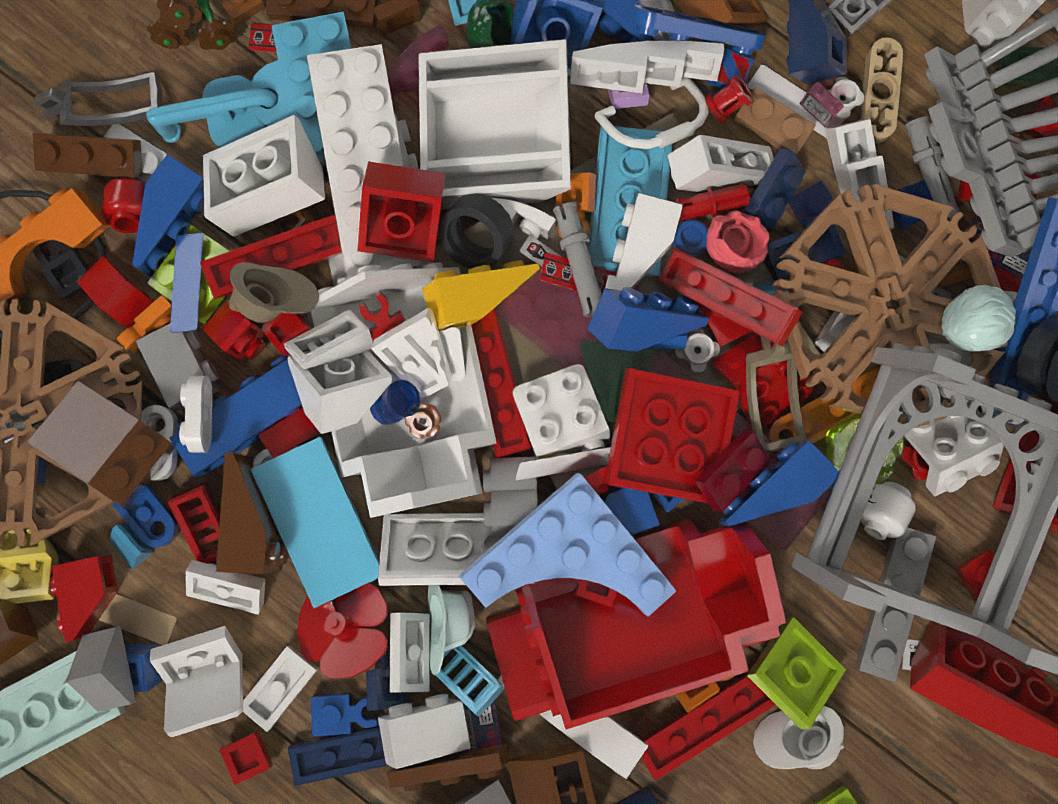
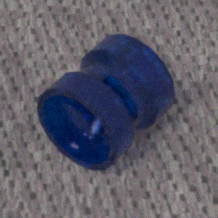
(395, 403)

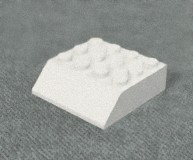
(497, 121)

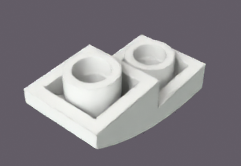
(532, 220)

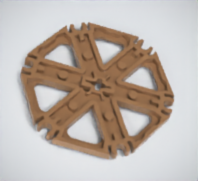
(878, 282)
(21, 384)

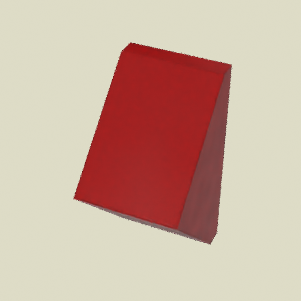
(114, 292)

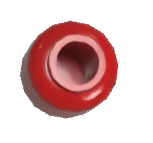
(123, 204)

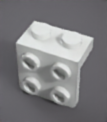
(562, 413)
(955, 451)
(201, 680)

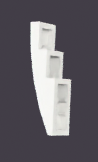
(652, 62)
(604, 740)

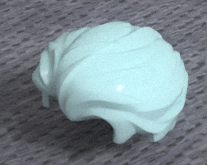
(979, 319)

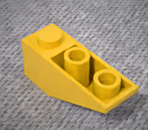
(469, 297)

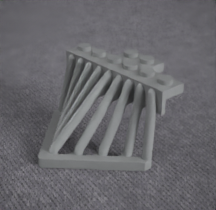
(978, 136)

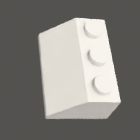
(995, 20)
(261, 177)

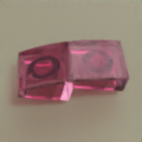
(405, 71)

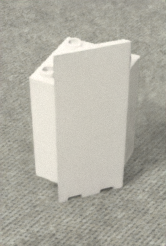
(395, 465)

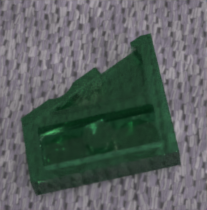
(607, 371)

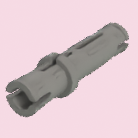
(929, 160)
(575, 243)

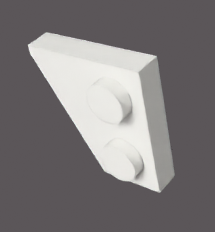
(416, 353)

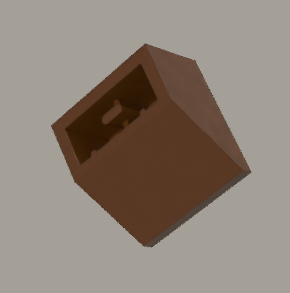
(552, 777)

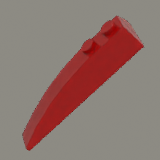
(986, 687)

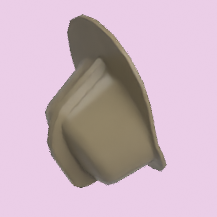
(268, 291)

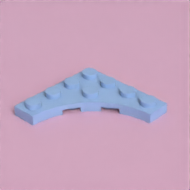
(569, 538)

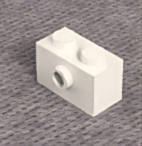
(423, 731)

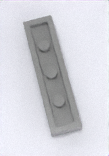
(889, 630)

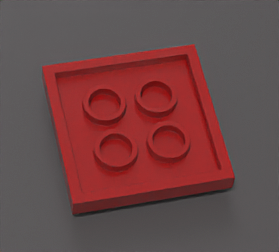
(668, 433)

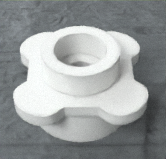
(852, 95)
(708, 349)

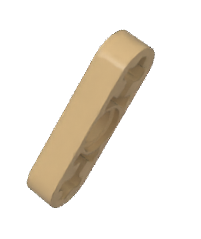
(891, 78)

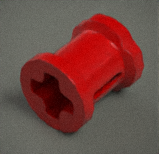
(729, 99)

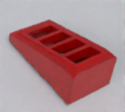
(188, 529)

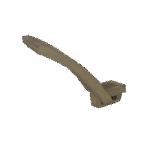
(765, 357)

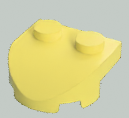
(26, 569)

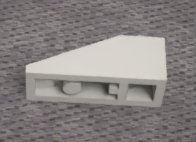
(718, 164)

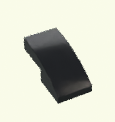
(61, 266)

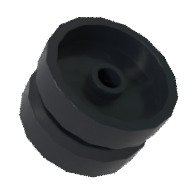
(1039, 362)

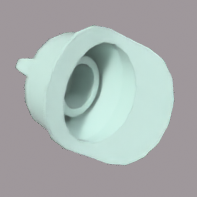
(450, 622)

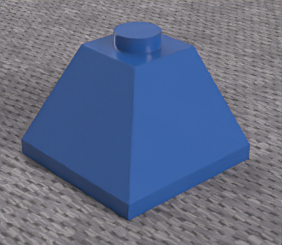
(555, 21)

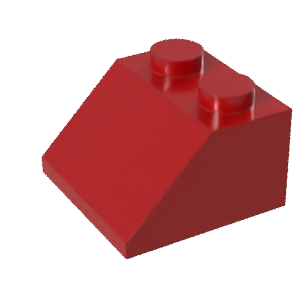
(400, 211)

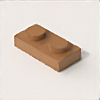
(774, 122)

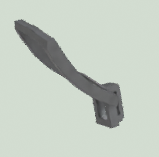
(62, 95)

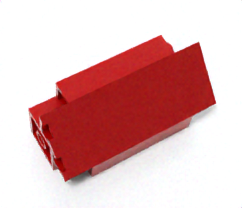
(606, 660)

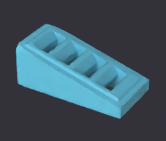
(485, 697)

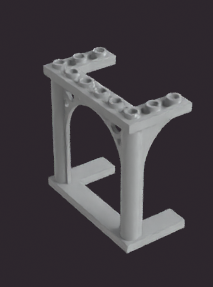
(1029, 522)

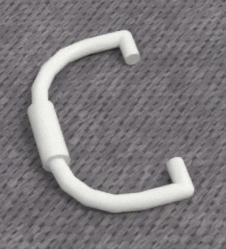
(664, 138)

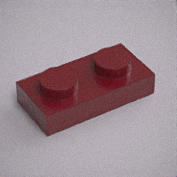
(732, 471)

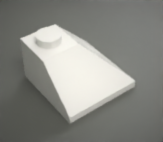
(340, 390)

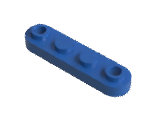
(684, 26)
(145, 514)

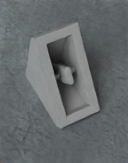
(102, 670)

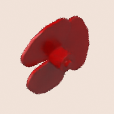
(337, 636)

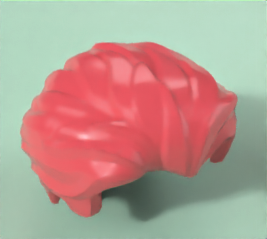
(737, 242)

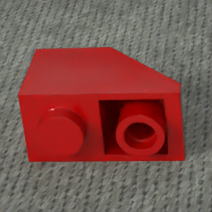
(235, 334)
(83, 594)

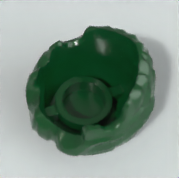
(489, 23)

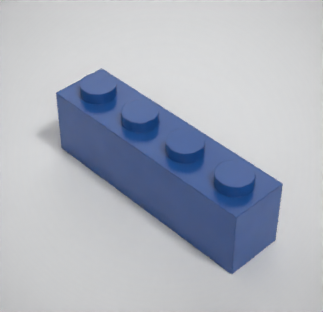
(244, 416)

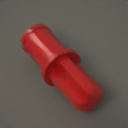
(713, 202)

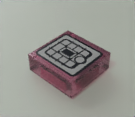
(821, 104)

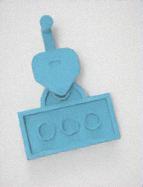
(242, 107)

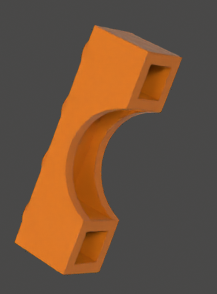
(68, 219)

